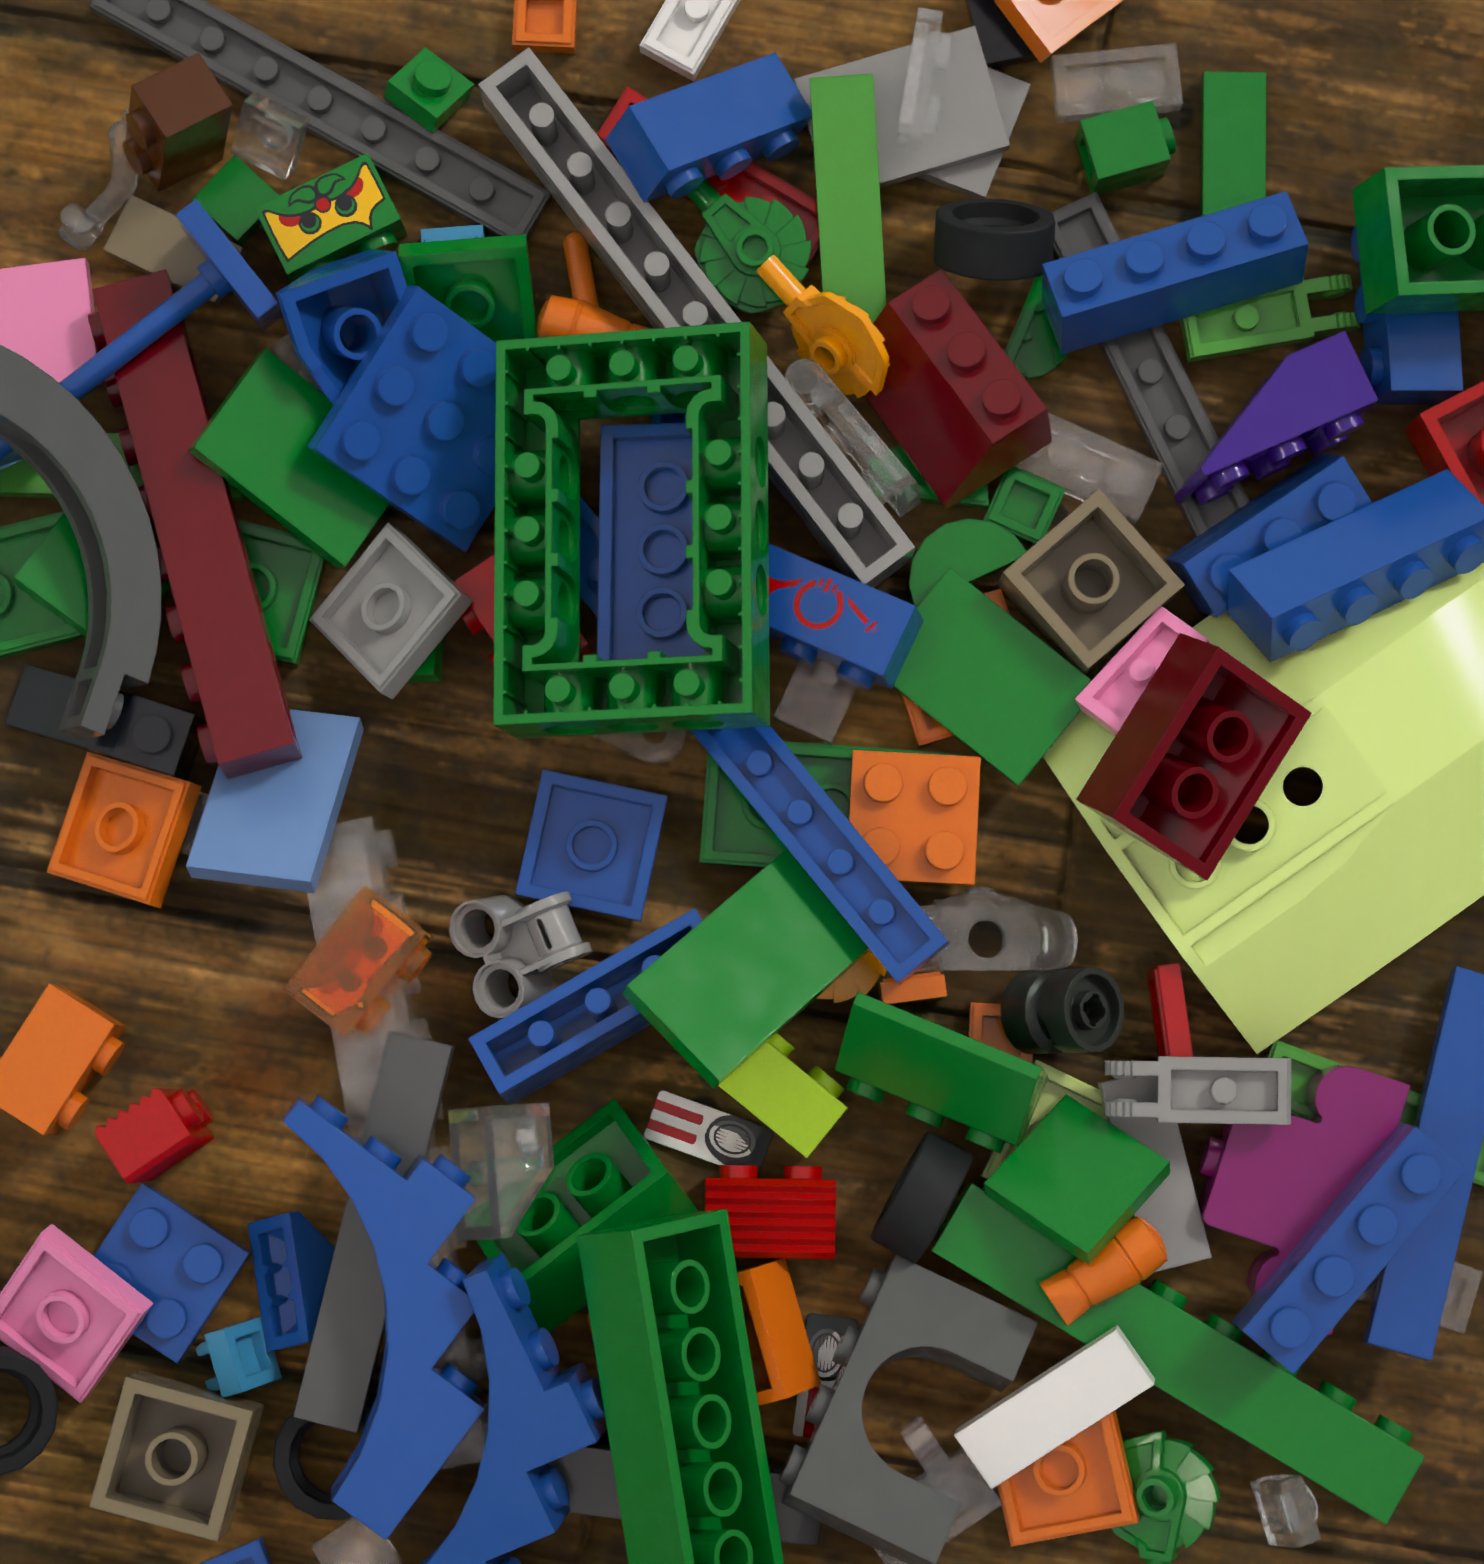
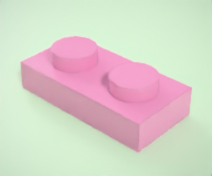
(1124, 678)

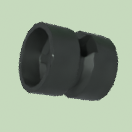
(1062, 1011)

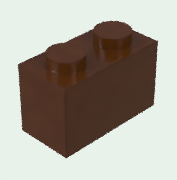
(176, 123)

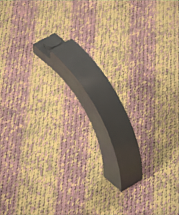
(111, 530)

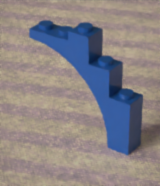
(417, 1406)
(531, 1421)

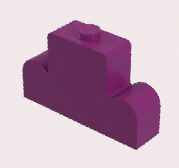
(1282, 1178)

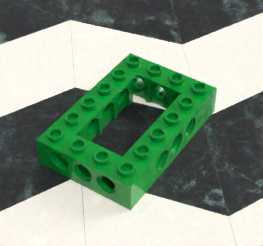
(540, 398)

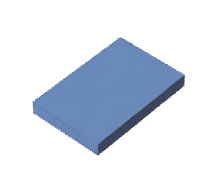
(281, 819)

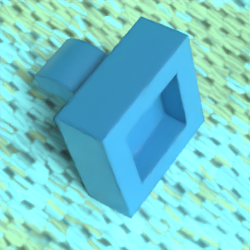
(239, 1358)

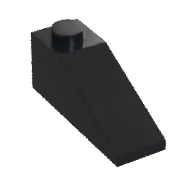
(143, 736)

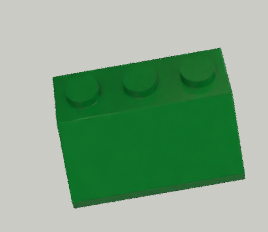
(939, 1073)
(599, 1181)

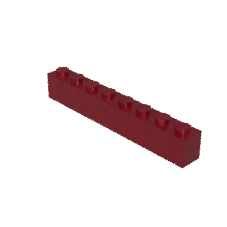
(198, 539)

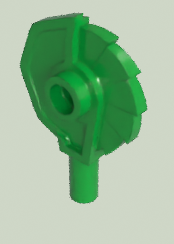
(740, 239)
(1172, 1495)

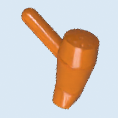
(582, 312)
(1120, 1266)

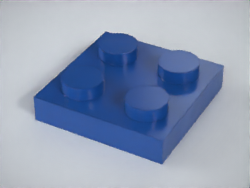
(593, 843)
(175, 1264)

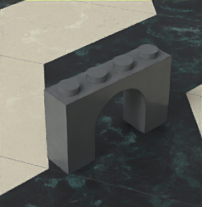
(839, 1472)

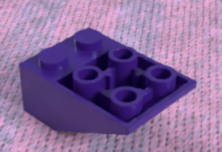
(1302, 404)

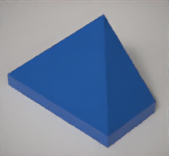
(290, 1276)

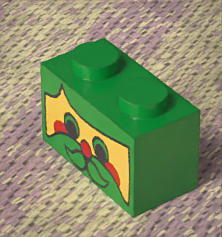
(332, 218)

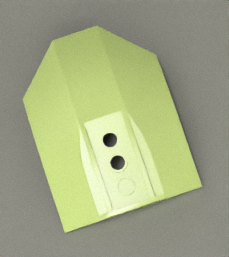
(1381, 849)

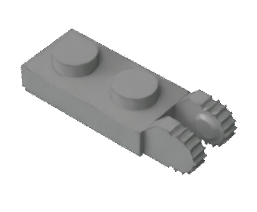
(1208, 1090)

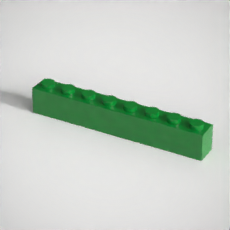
(1195, 1361)

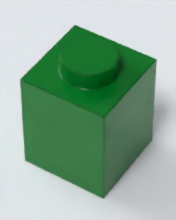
(1124, 147)

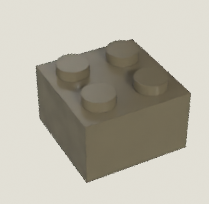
(1089, 583)
(176, 1455)

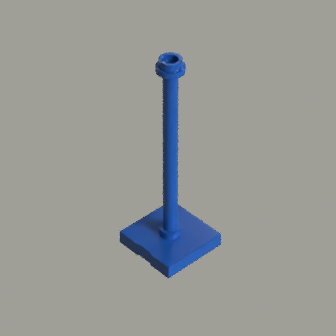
(219, 274)

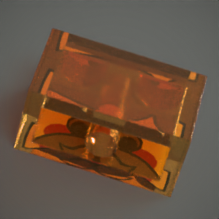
(360, 964)

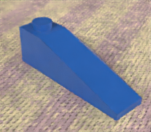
(339, 313)

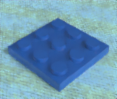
(421, 419)

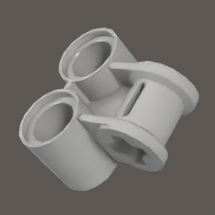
(525, 943)

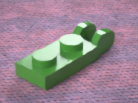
(1267, 321)

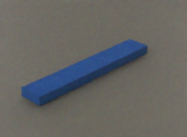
(1451, 1113)

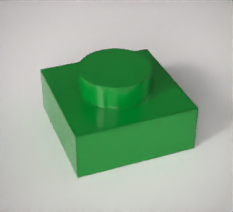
(428, 90)

